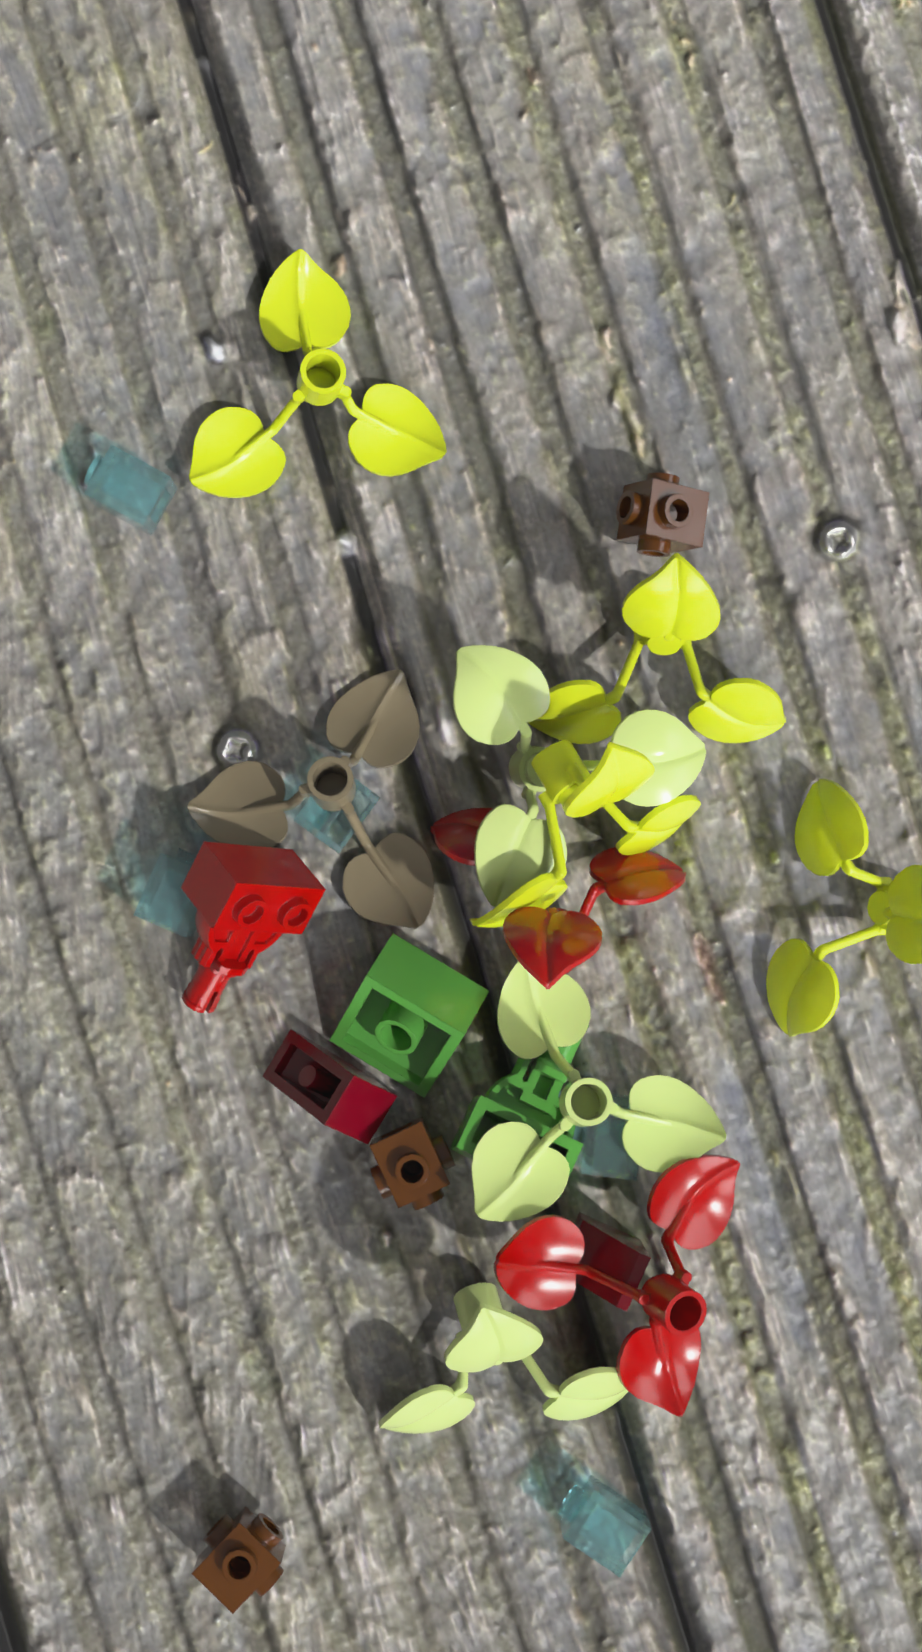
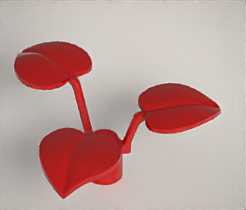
(556, 939)
(655, 1360)

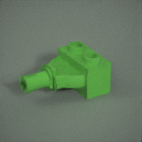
(524, 1101)

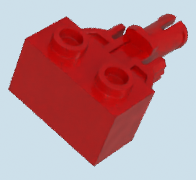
(243, 906)

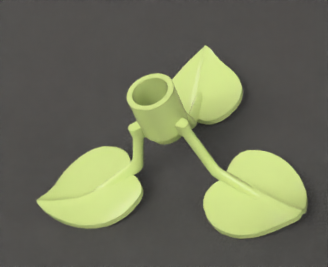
(497, 697)
(516, 1169)
(487, 1340)

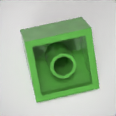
(409, 1015)

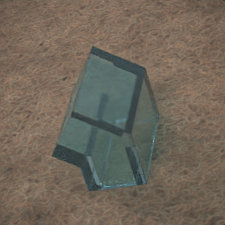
(333, 826)

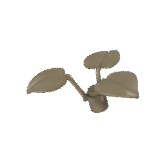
(371, 722)

